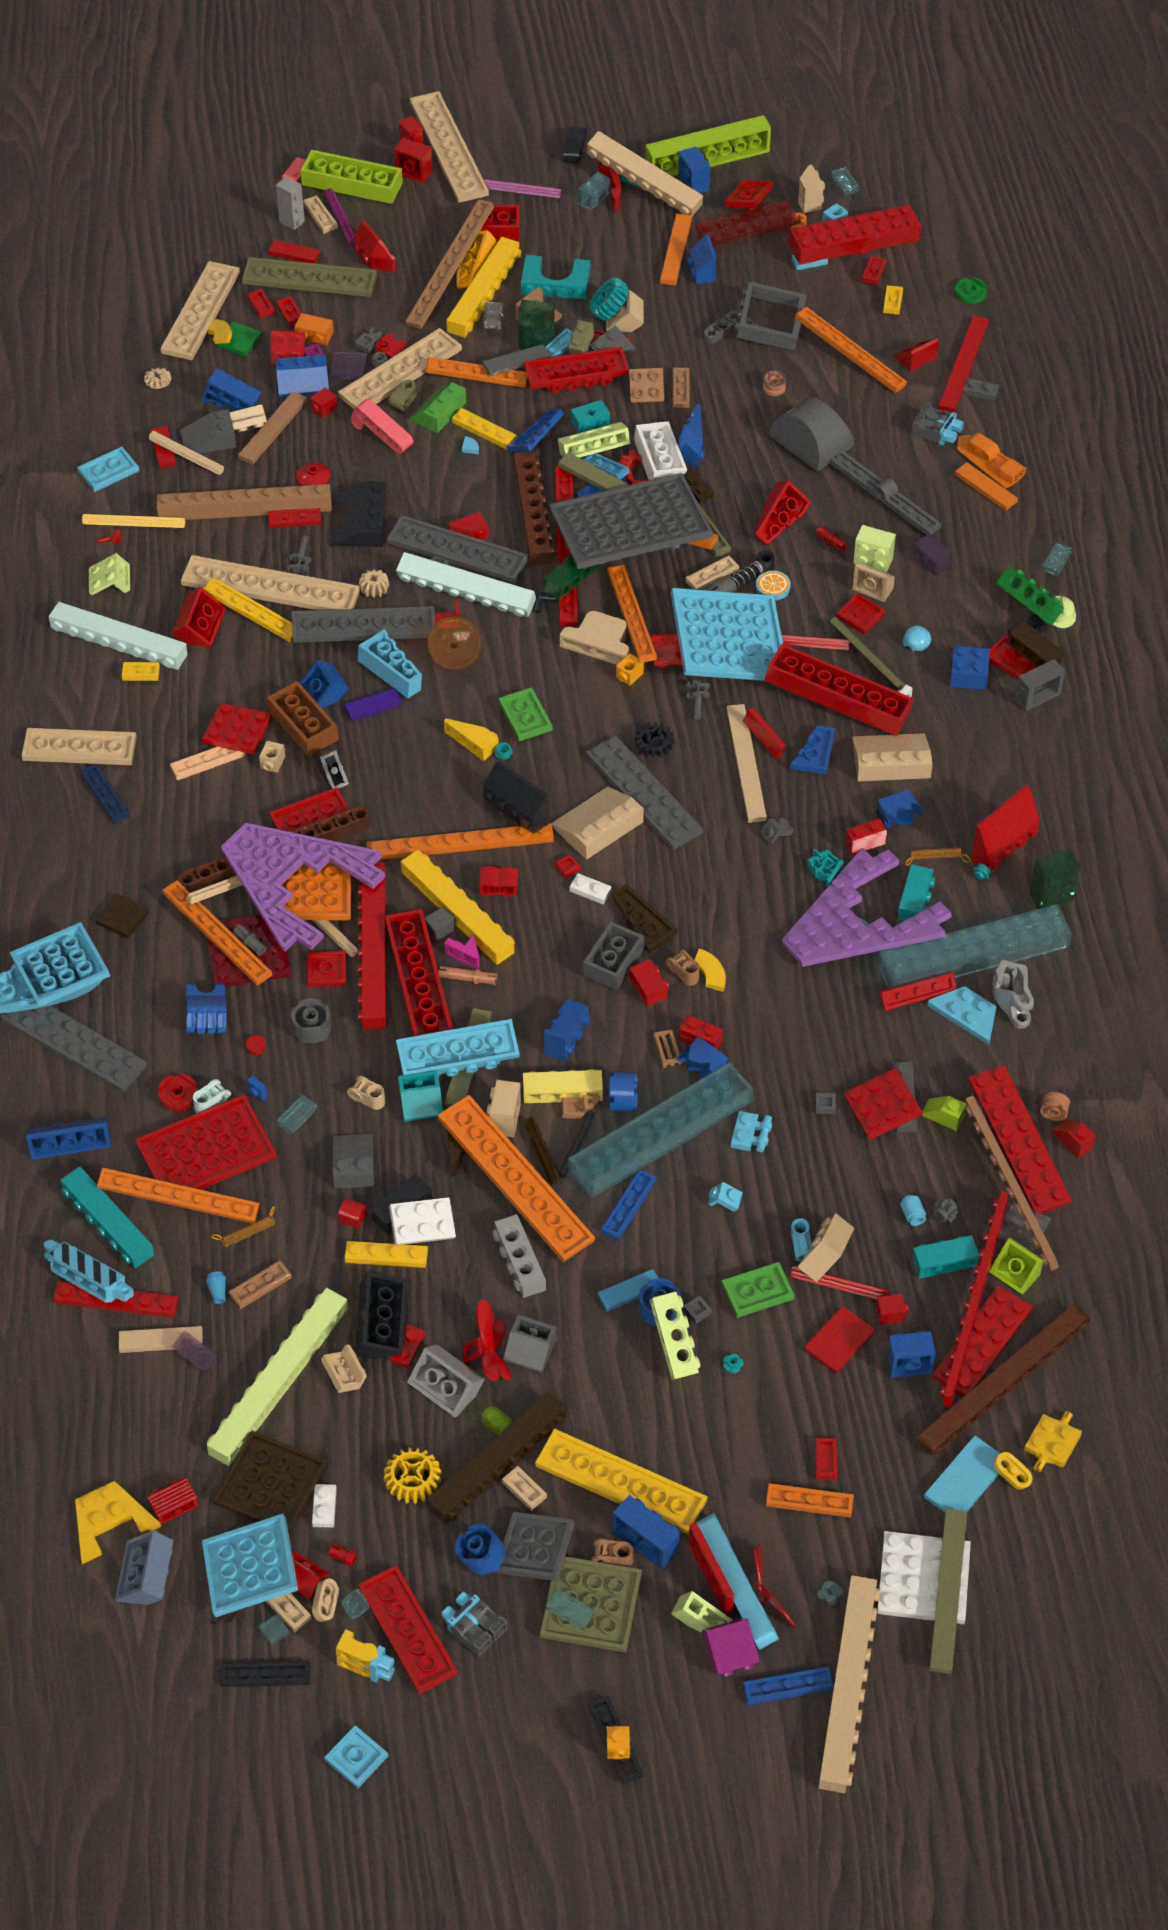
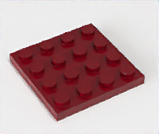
(274, 957)

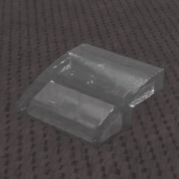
(1015, 1229)

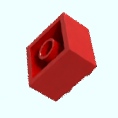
(413, 159)

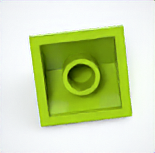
(1017, 1266)

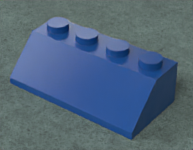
(68, 1137)

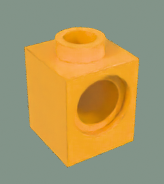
(629, 669)

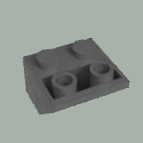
(530, 1343)

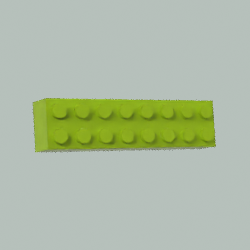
(746, 136)

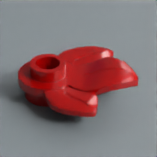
(390, 346)

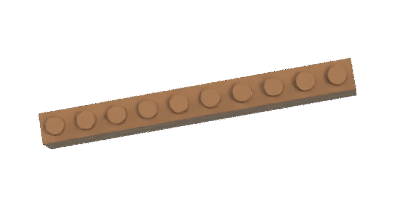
(243, 502)

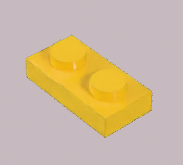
(893, 300)
(140, 671)

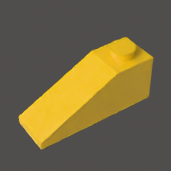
(473, 737)

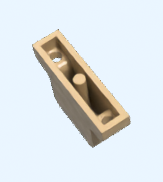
(598, 637)

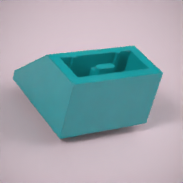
(420, 1095)

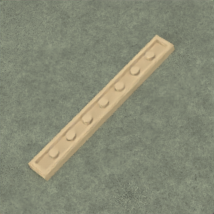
(746, 764)

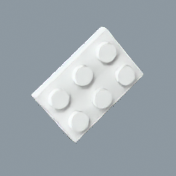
(422, 1221)

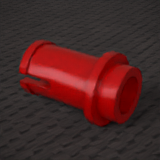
(343, 1555)

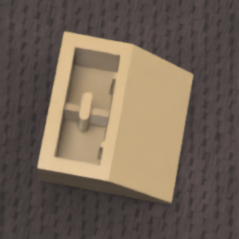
(810, 190)

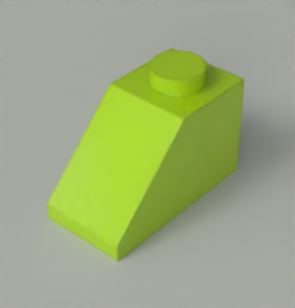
(945, 1111)

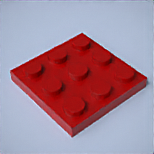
(237, 728)
(883, 1103)

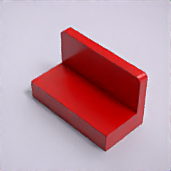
(307, 1574)

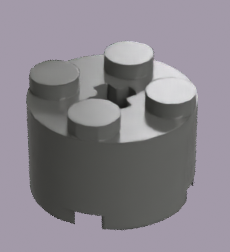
(311, 1021)

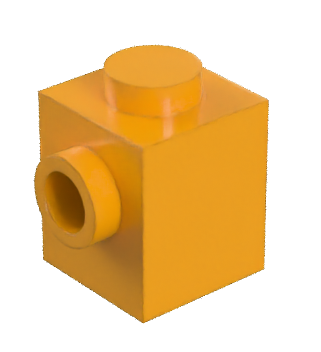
(618, 1742)

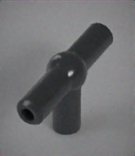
(540, 597)

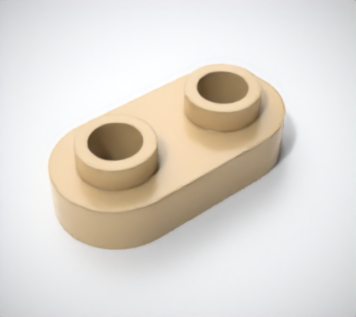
(325, 1600)

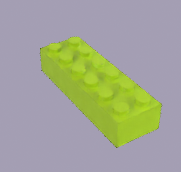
(351, 176)

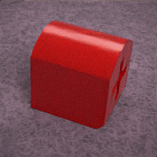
(352, 1213)

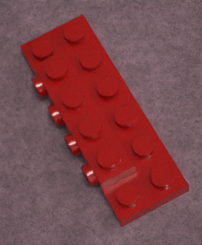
(576, 370)

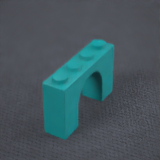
(572, 287)

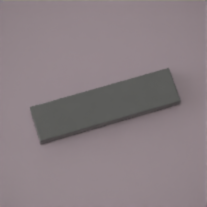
(514, 360)

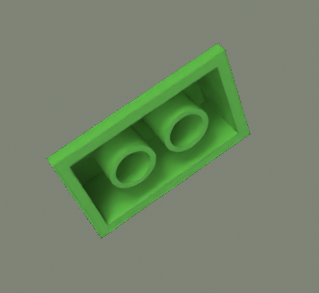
(440, 407)

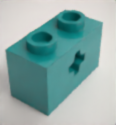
(590, 416)

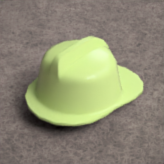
(1068, 615)

